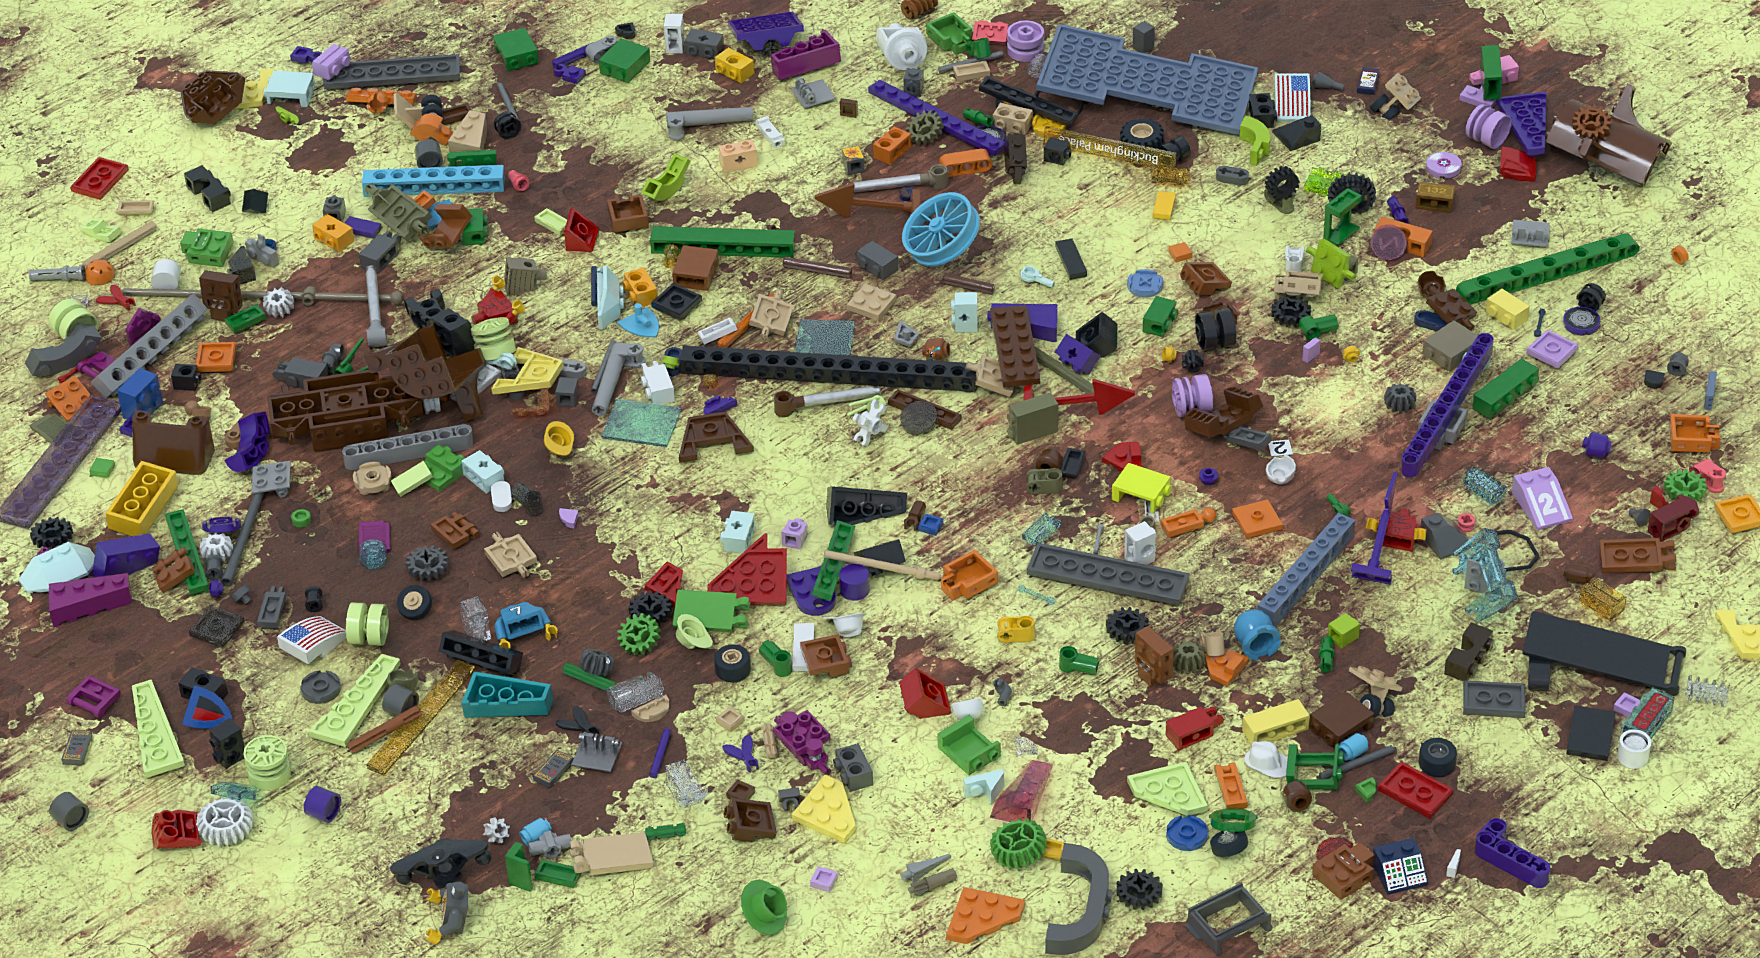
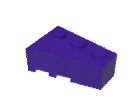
(125, 555)

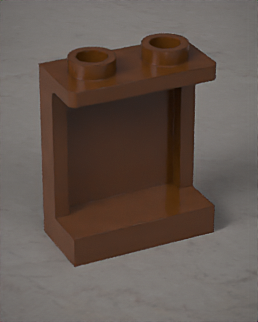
(1340, 718)

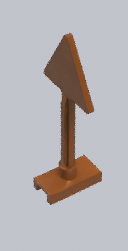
(842, 198)

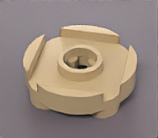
(380, 482)

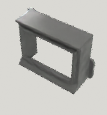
(1202, 930)

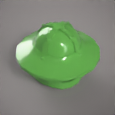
(764, 906)

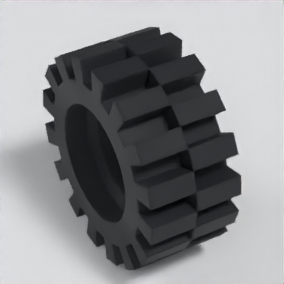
(1276, 178)

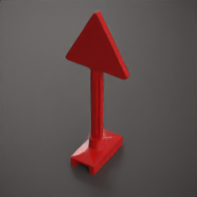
(1104, 394)

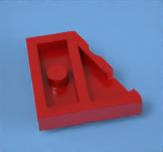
(666, 581)

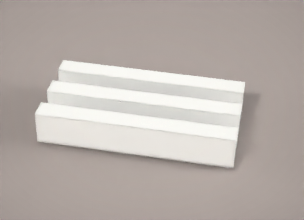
(717, 330)

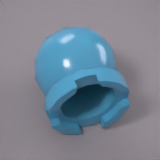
(1256, 634)

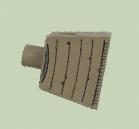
(522, 275)

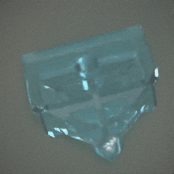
(234, 790)

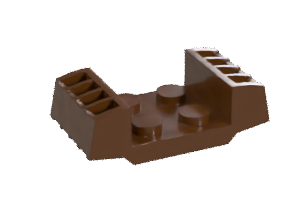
(1238, 410)

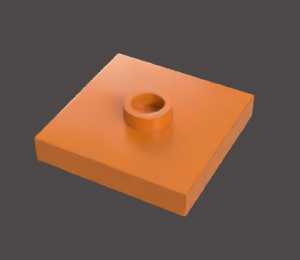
(216, 356)
(1257, 519)

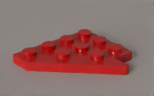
(756, 574)

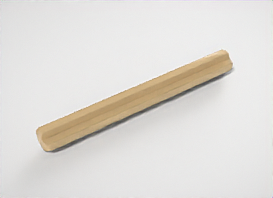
(122, 243)

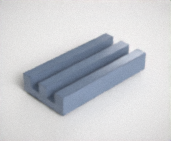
(1710, 390)

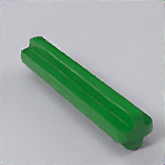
(594, 680)

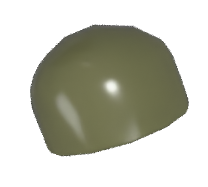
(403, 678)

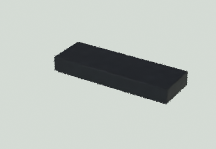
(1071, 258)

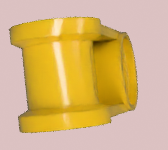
(1018, 629)

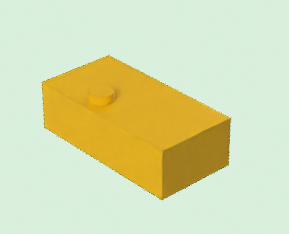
(141, 499)

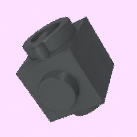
(914, 81)
(335, 207)

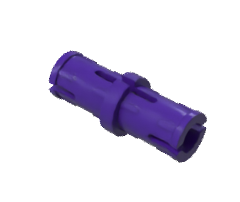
(1397, 210)

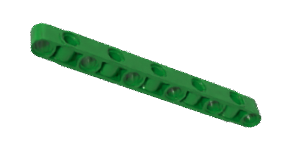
(1549, 268)

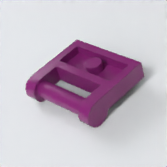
(98, 362)
(95, 691)

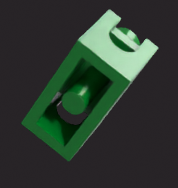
(476, 228)
(1160, 316)

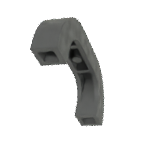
(1082, 934)

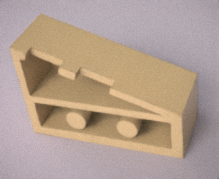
(470, 133)

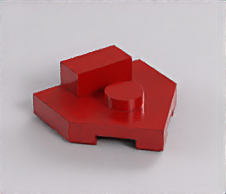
(1123, 454)

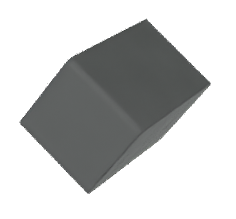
(1143, 37)

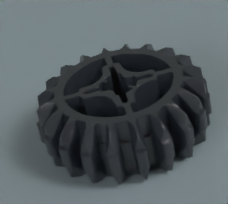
(1357, 184)

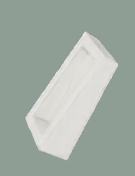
(1453, 865)

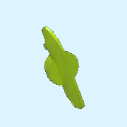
(287, 116)

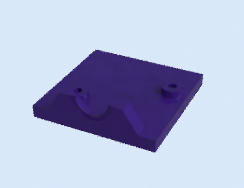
(763, 28)

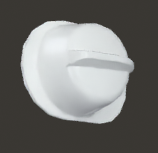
(849, 625)
(1266, 759)

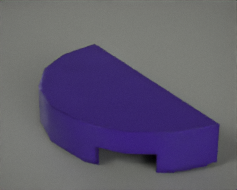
(719, 404)

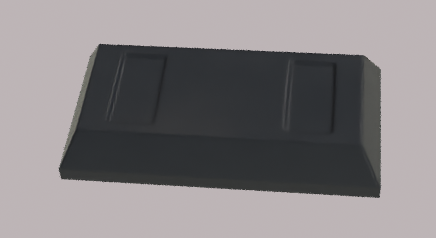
(1072, 463)

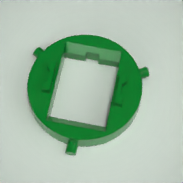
(1233, 813)

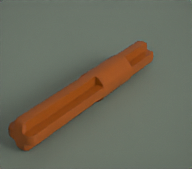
(384, 729)

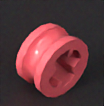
(1470, 525)

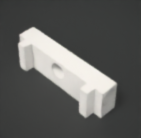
(770, 132)

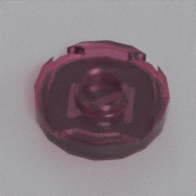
(1388, 242)

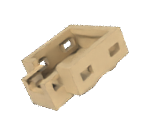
(1299, 282)

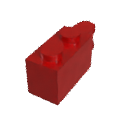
(1192, 727)

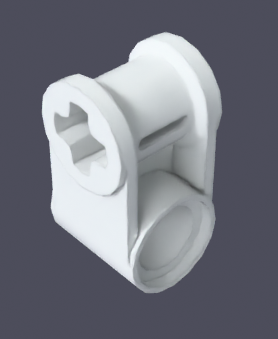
(1294, 258)

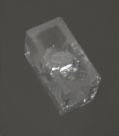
(475, 618)

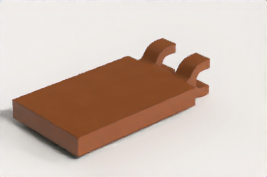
(1637, 555)

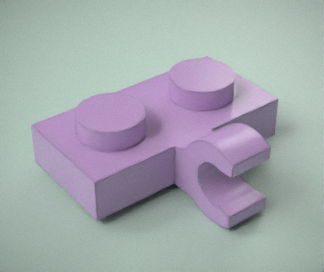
(1475, 97)

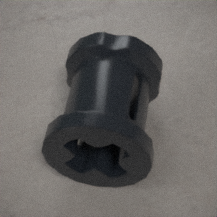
(313, 596)

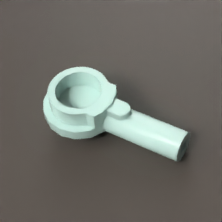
(1031, 274)
(506, 361)

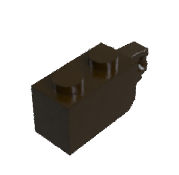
(1015, 156)

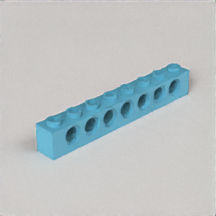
(438, 179)

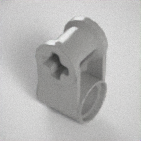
(599, 48)

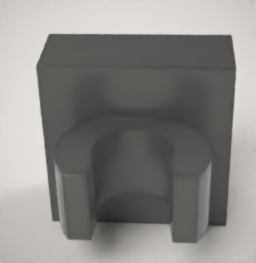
(789, 795)

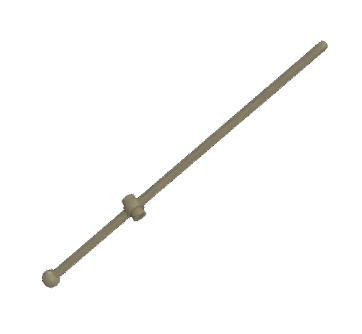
(308, 296)

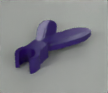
(744, 754)

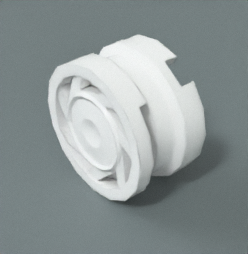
(431, 405)

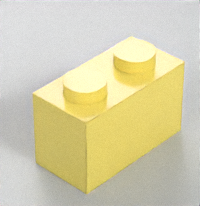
(1507, 309)

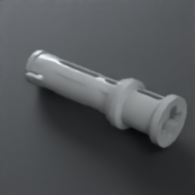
(67, 273)

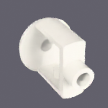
(897, 40)

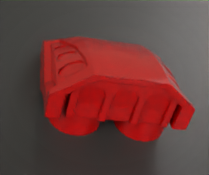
(1517, 165)
(175, 829)

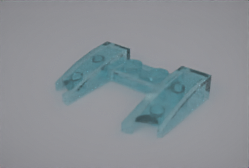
(1500, 591)

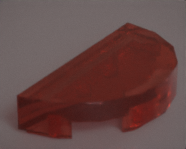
(1331, 844)

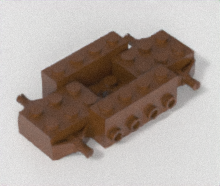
(341, 409)

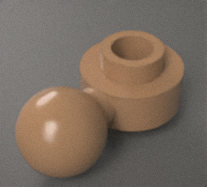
(194, 409)

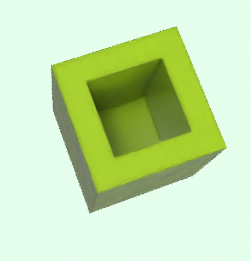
(1344, 630)

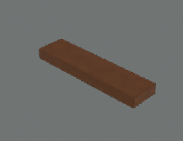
(946, 417)

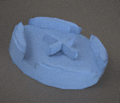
(1145, 283)

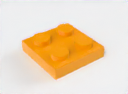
(1739, 513)

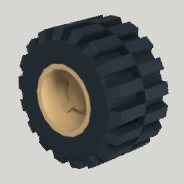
(1143, 133)

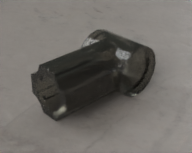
(529, 499)

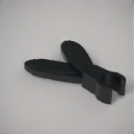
(579, 724)

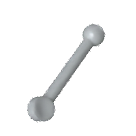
(1100, 527)

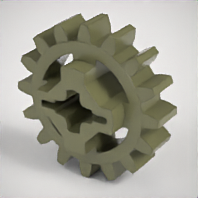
(924, 127)

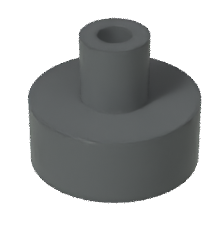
(241, 594)

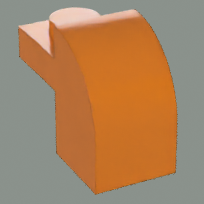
(431, 125)

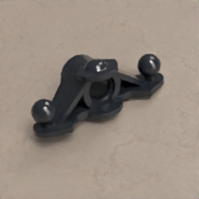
(441, 861)

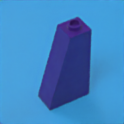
(1042, 319)

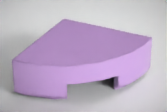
(569, 517)

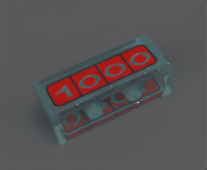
(1650, 713)

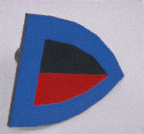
(205, 709)

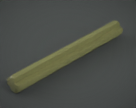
(1064, 371)

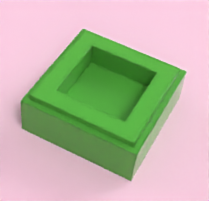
(102, 467)

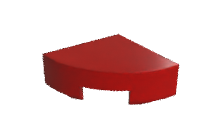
(1657, 498)

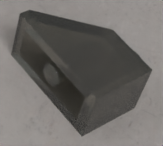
(241, 265)

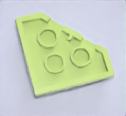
(1170, 788)

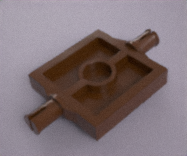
(1451, 307)

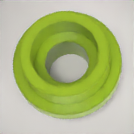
(670, 362)

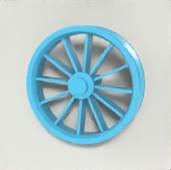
(941, 229)

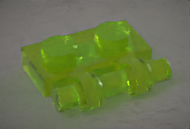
(1317, 183)

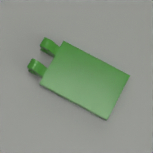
(713, 609)

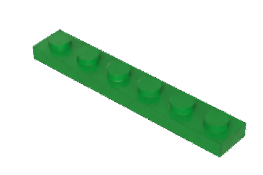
(182, 537)
(831, 568)

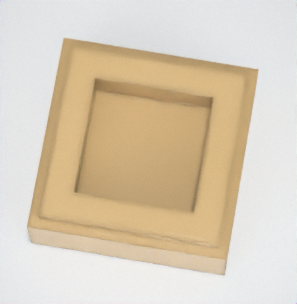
(730, 719)

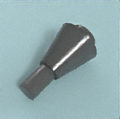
(1323, 81)

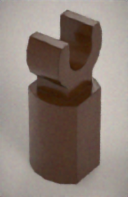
(915, 515)

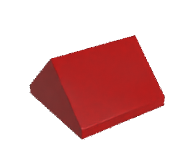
(580, 232)

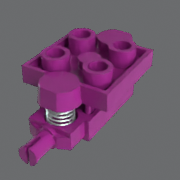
(804, 739)

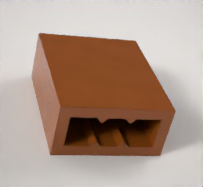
(695, 268)

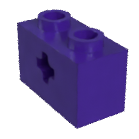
(1077, 354)

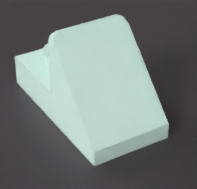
(987, 783)

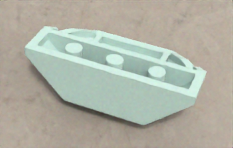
(608, 297)
(59, 564)

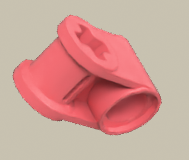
(1712, 473)

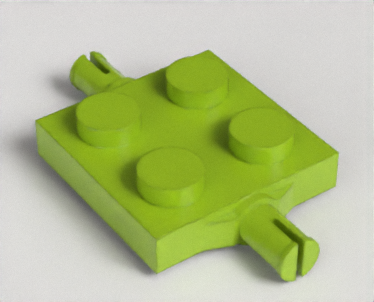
(1331, 262)

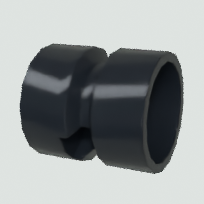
(1179, 146)

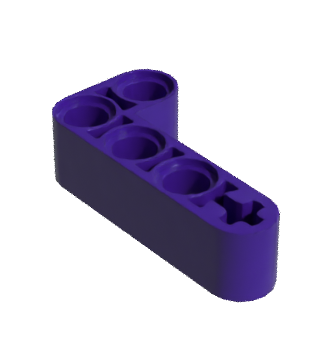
(1509, 857)

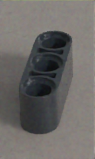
(1538, 674)

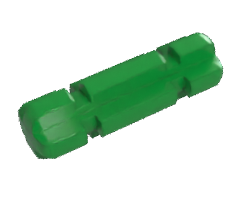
(665, 831)

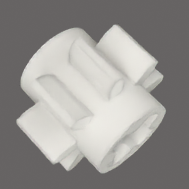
(490, 830)

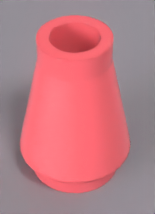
(519, 181)

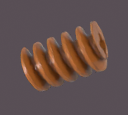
(913, 8)

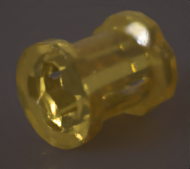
(667, 252)

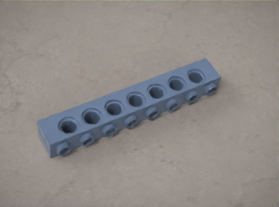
(1307, 568)

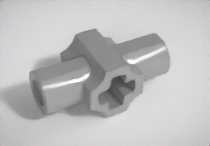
(549, 845)

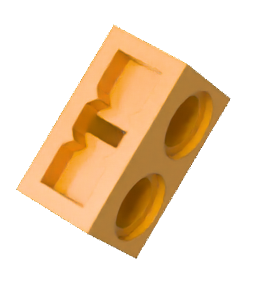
(639, 286)

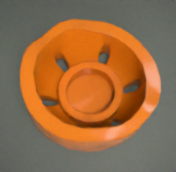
(99, 272)

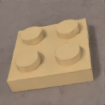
(871, 302)

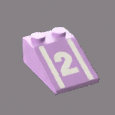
(1541, 498)

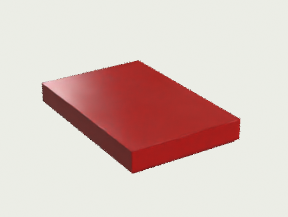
(99, 178)
(1415, 790)

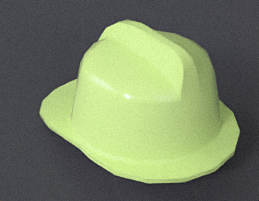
(692, 632)

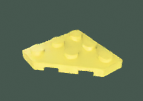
(827, 810)

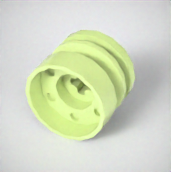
(493, 337)
(267, 762)

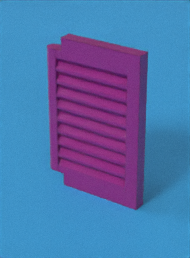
(375, 530)

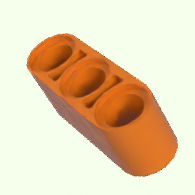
(966, 162)

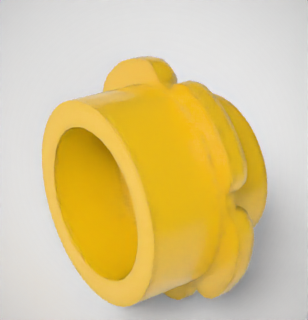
(1168, 354)
(1351, 354)

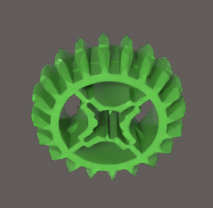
(1020, 848)

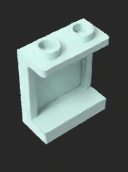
(290, 85)

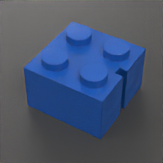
(140, 393)

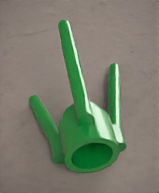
(345, 366)

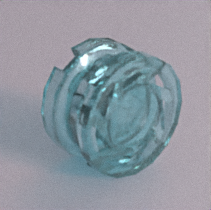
(372, 554)

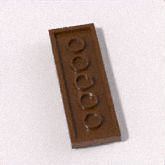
(1015, 346)

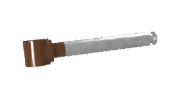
(786, 402)

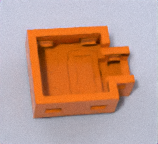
(1693, 436)
(968, 577)

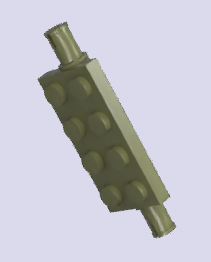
(398, 211)

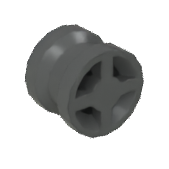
(1677, 364)

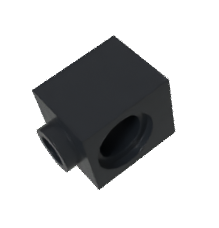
(1057, 151)
(185, 377)

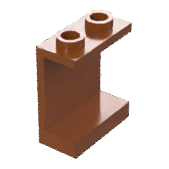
(453, 222)

